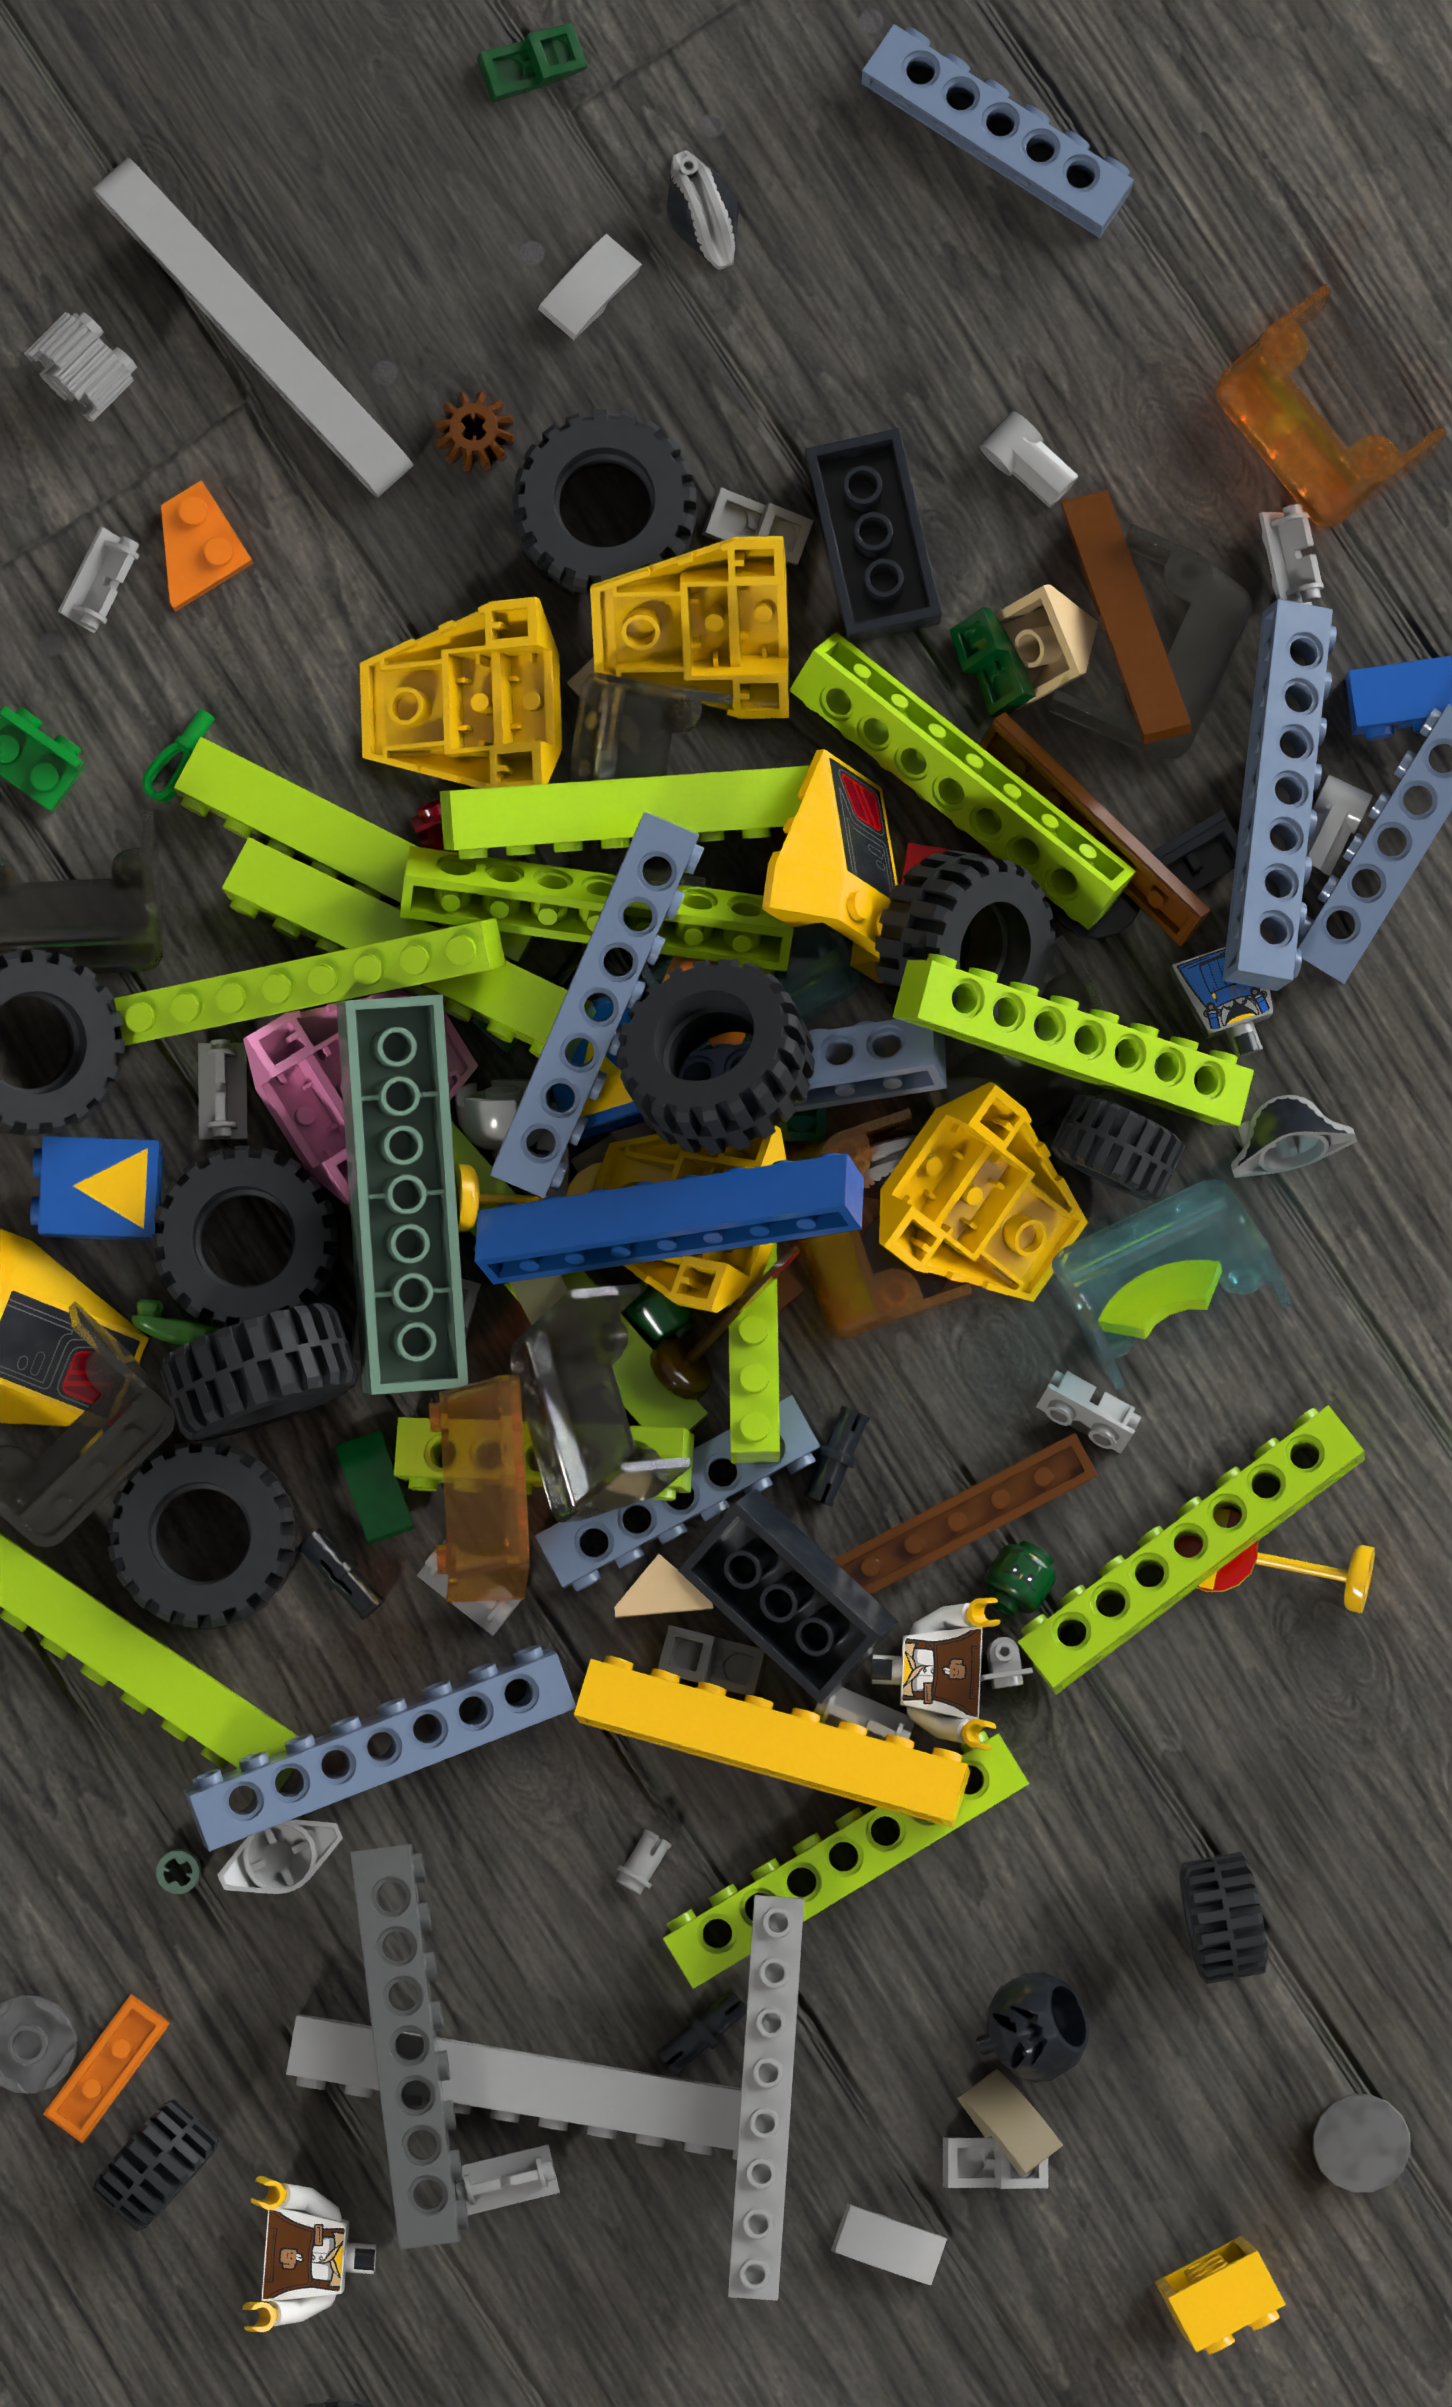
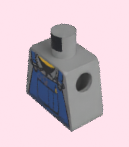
(1222, 1005)

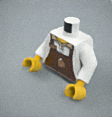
(942, 1672)
(304, 2255)

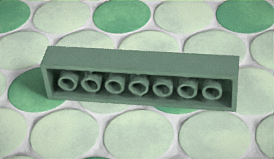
(402, 1194)

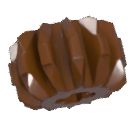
(473, 413)

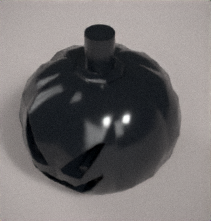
(1036, 2027)

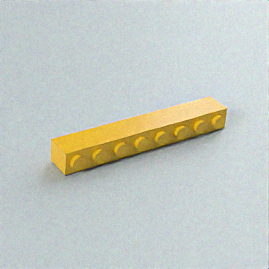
(773, 1742)

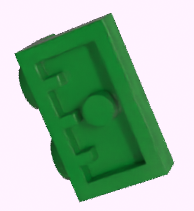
(35, 762)

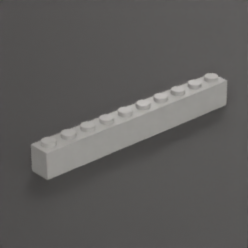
(529, 2085)

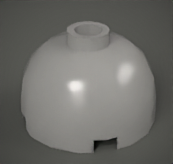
(488, 1113)

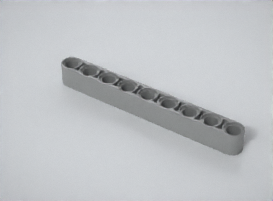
(252, 327)

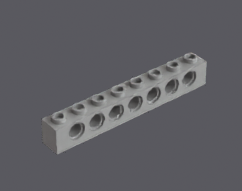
(766, 2097)

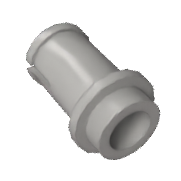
(642, 1862)

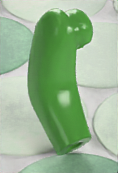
(167, 1329)

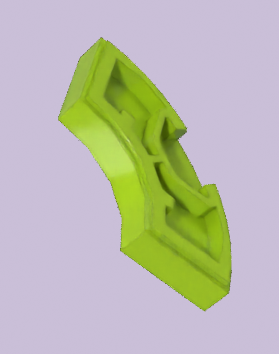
(1159, 1294)

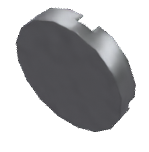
(35, 2044)
(1361, 2143)

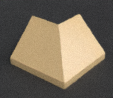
(1050, 637)

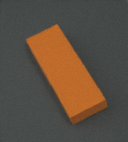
(107, 2068)

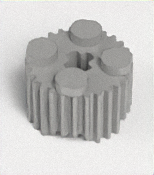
(81, 364)

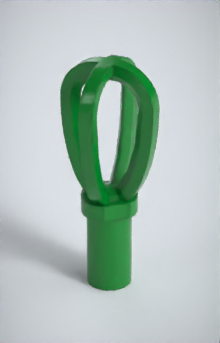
(185, 743)

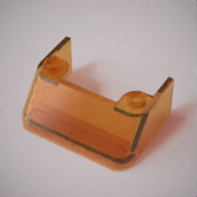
(1294, 436)
(837, 1263)
(483, 1490)

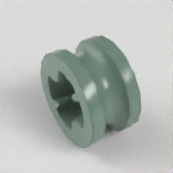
(180, 1856)

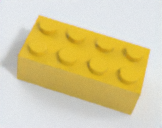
(1221, 2295)

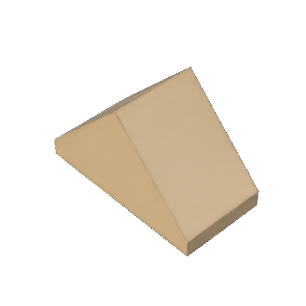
(661, 1591)

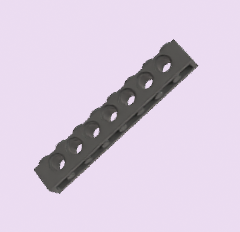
(414, 2222)

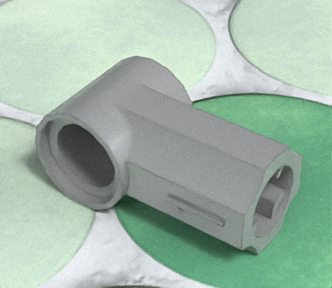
(1019, 450)
(1338, 815)

